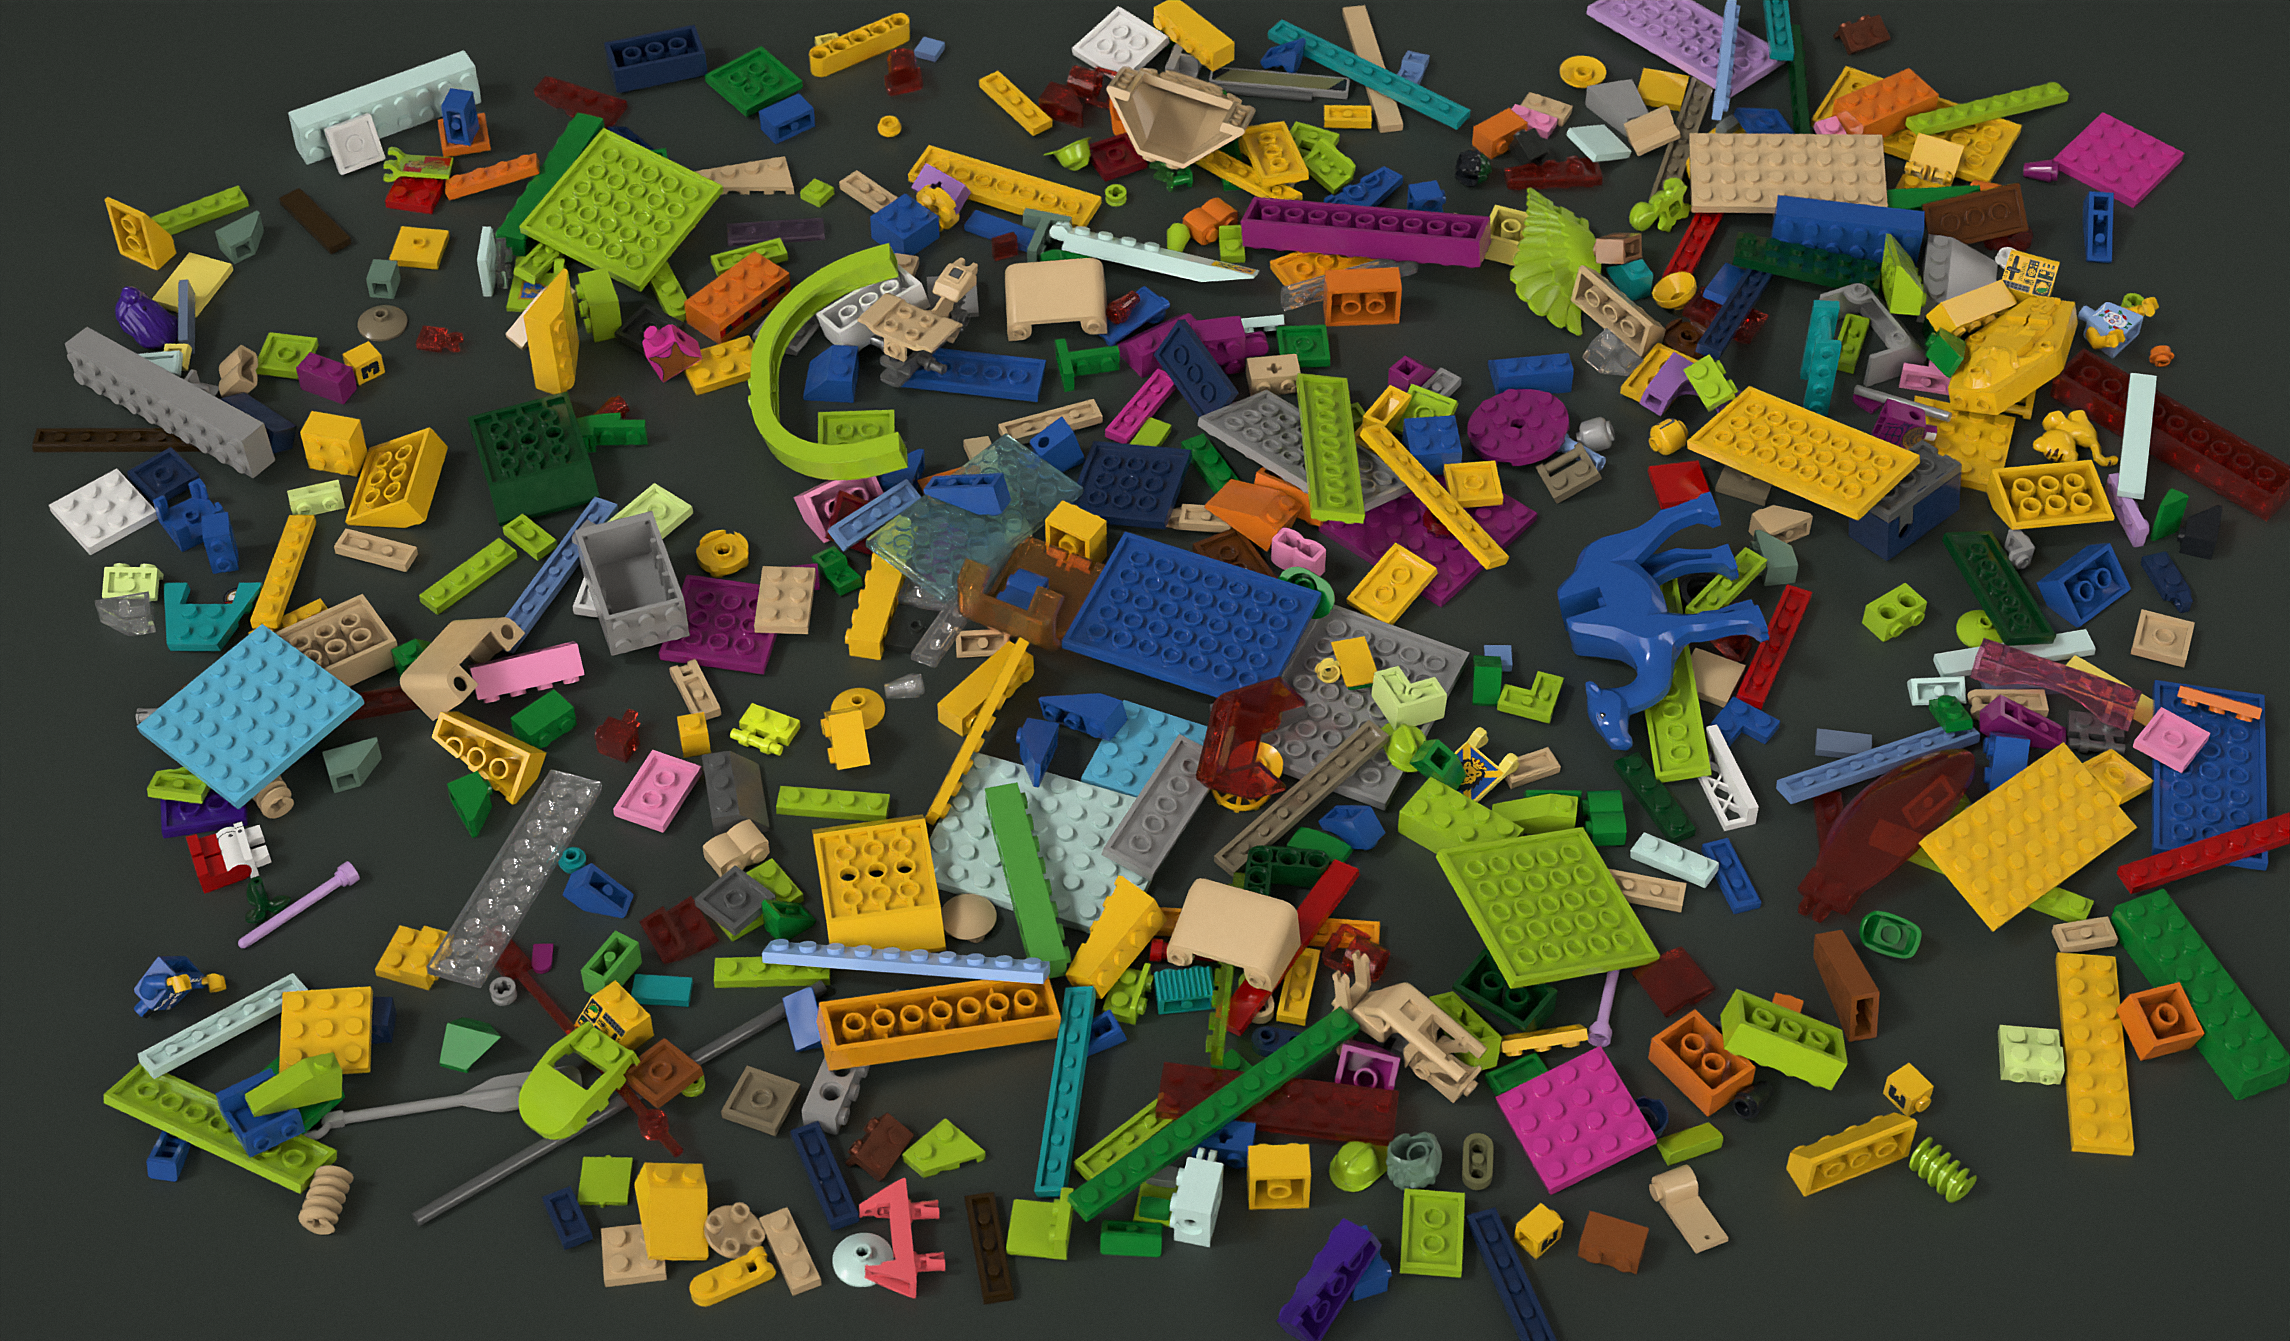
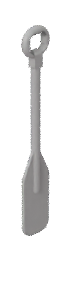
(494, 1095)

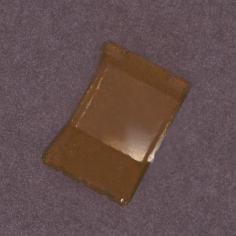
(1050, 609)

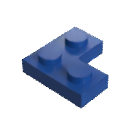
(1744, 718)

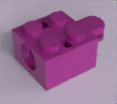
(1229, 342)

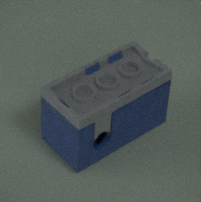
(1912, 506)

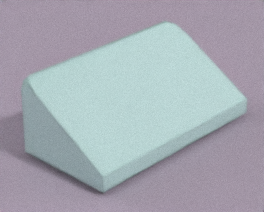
(1926, 689)

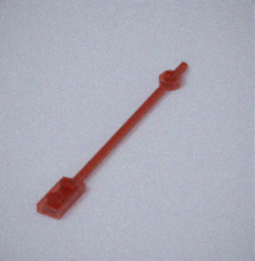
(515, 964)

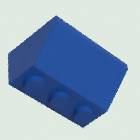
(1542, 373)
(2084, 584)

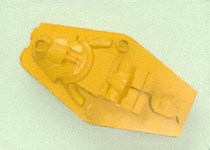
(2013, 355)

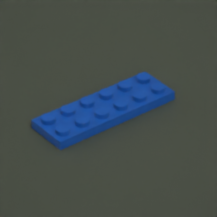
(983, 375)

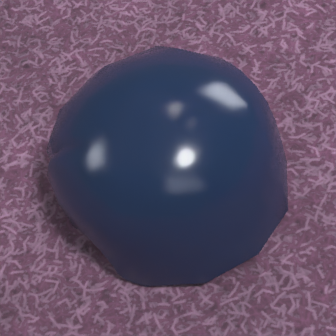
(1654, 1112)

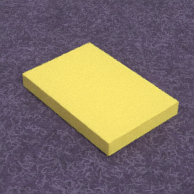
(205, 277)

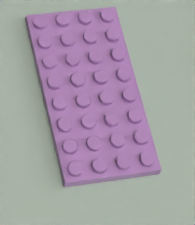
(1686, 37)

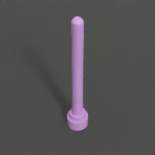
(344, 876)
(1600, 1031)

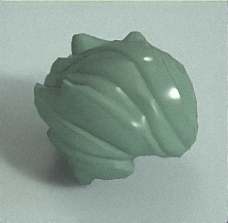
(1414, 1160)

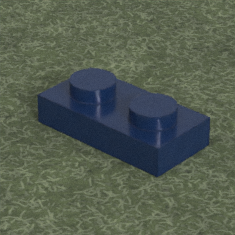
(567, 1218)

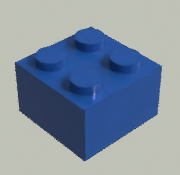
(905, 226)
(1433, 441)

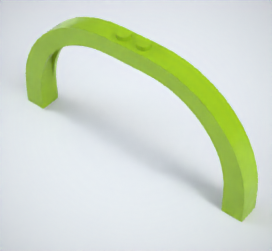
(793, 311)

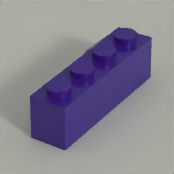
(1329, 1282)

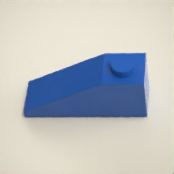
(2098, 226)
(972, 492)
(1037, 746)

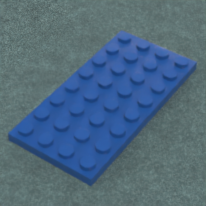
(2223, 782)

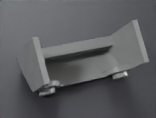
(1897, 338)

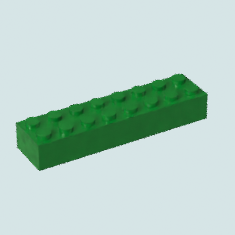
(2171, 952)

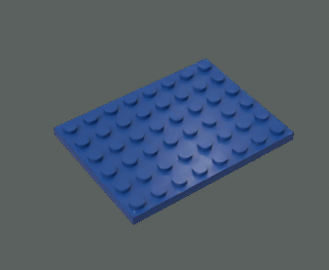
(1190, 618)

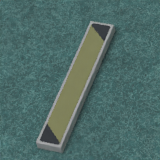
(1320, 85)

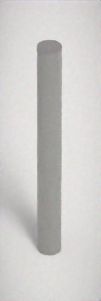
(1881, 397)

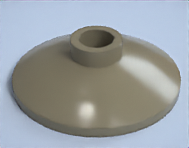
(382, 323)

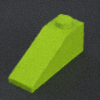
(1540, 813)
(1475, 1025)
(302, 1084)

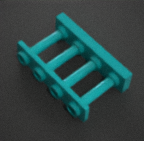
(1821, 356)

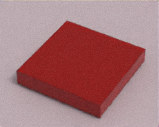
(1677, 483)

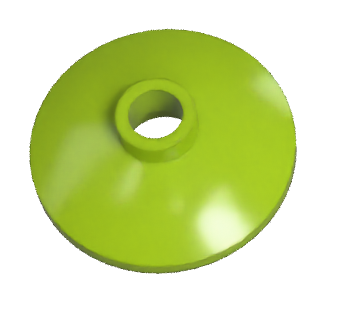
(1974, 627)

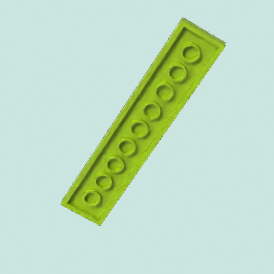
(1329, 449)
(1676, 720)

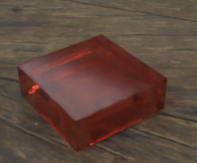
(1004, 246)

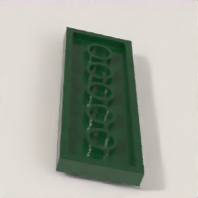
(1804, 262)
(1998, 588)

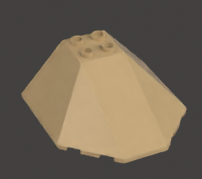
(1176, 115)

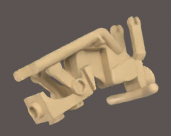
(1417, 1019)

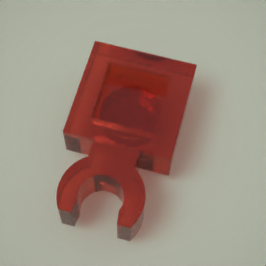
(437, 338)

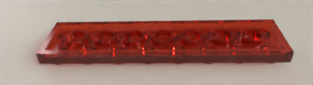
(1295, 1108)

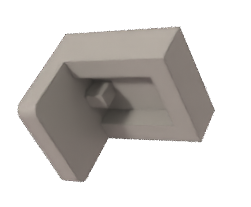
(2019, 549)

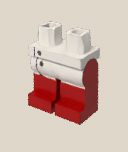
(228, 856)

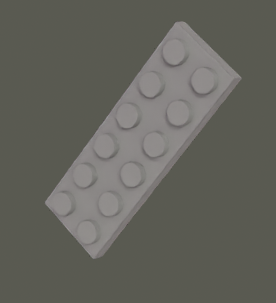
(1159, 811)

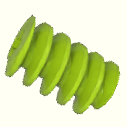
(1940, 1172)

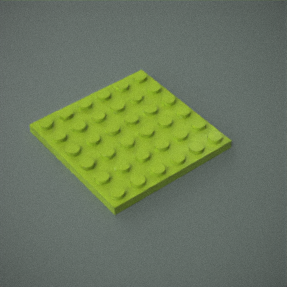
(621, 209)
(1547, 907)

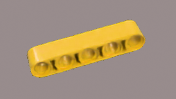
(859, 45)

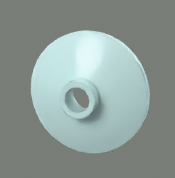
(851, 1266)

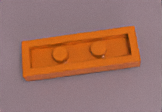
(2219, 703)

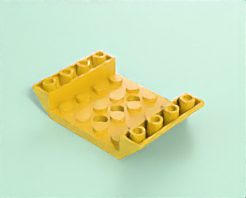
(886, 909)

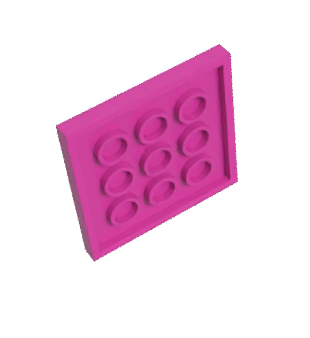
(2118, 159)
(1575, 1120)

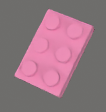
(657, 791)

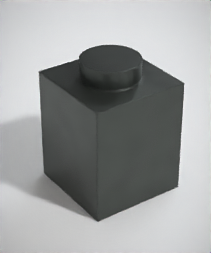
(1528, 147)

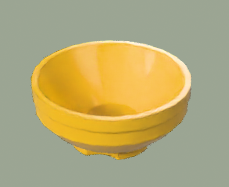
(1675, 290)

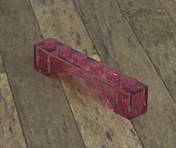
(2106, 699)

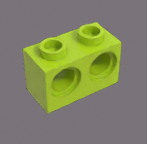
(1894, 612)

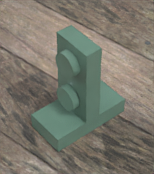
(1041, 223)

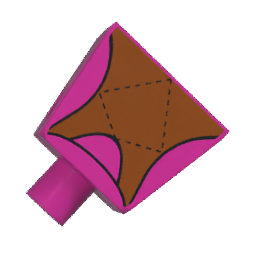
(670, 350)

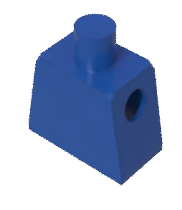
(1058, 446)

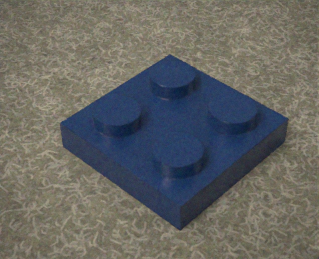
(163, 475)

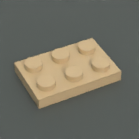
(785, 600)

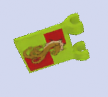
(417, 166)

